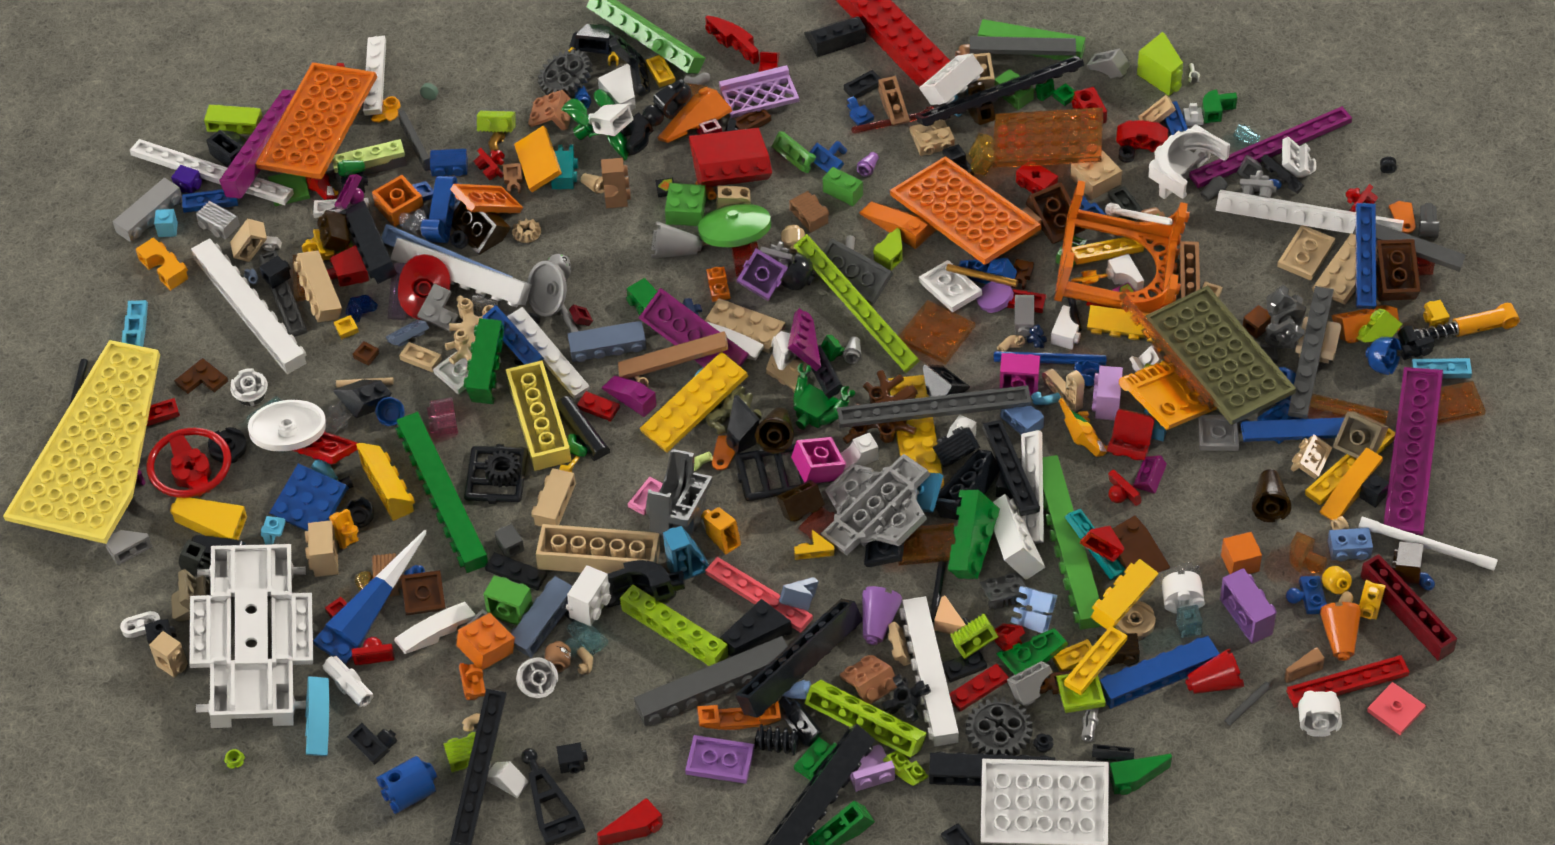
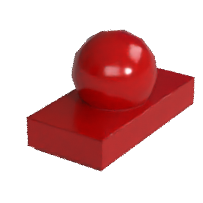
(1122, 489)
(373, 652)

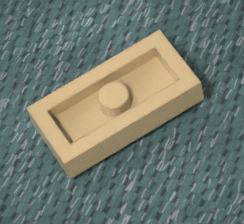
(1158, 111)
(420, 357)
(899, 643)

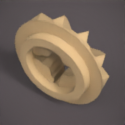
(527, 236)

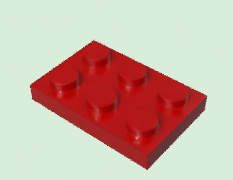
(329, 448)

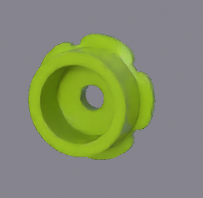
(234, 754)

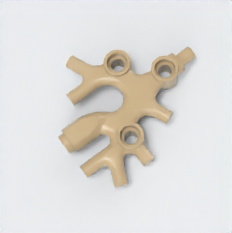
(465, 330)

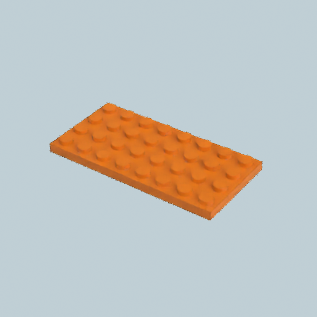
(316, 120)
(965, 210)

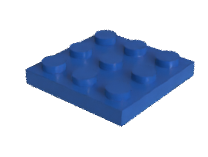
(308, 498)

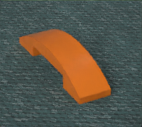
(734, 718)

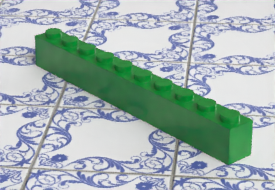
(442, 493)

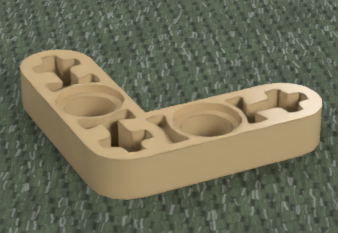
(1071, 391)

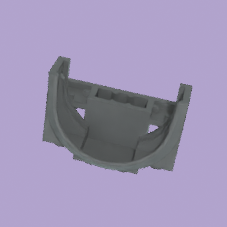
(680, 497)

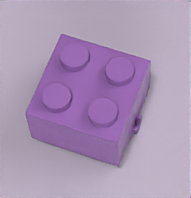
(762, 274)

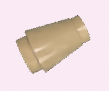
(593, 182)

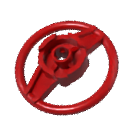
(189, 465)

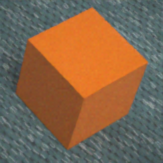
(1241, 552)

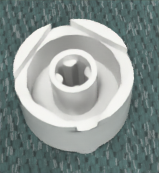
(1182, 591)
(1319, 713)

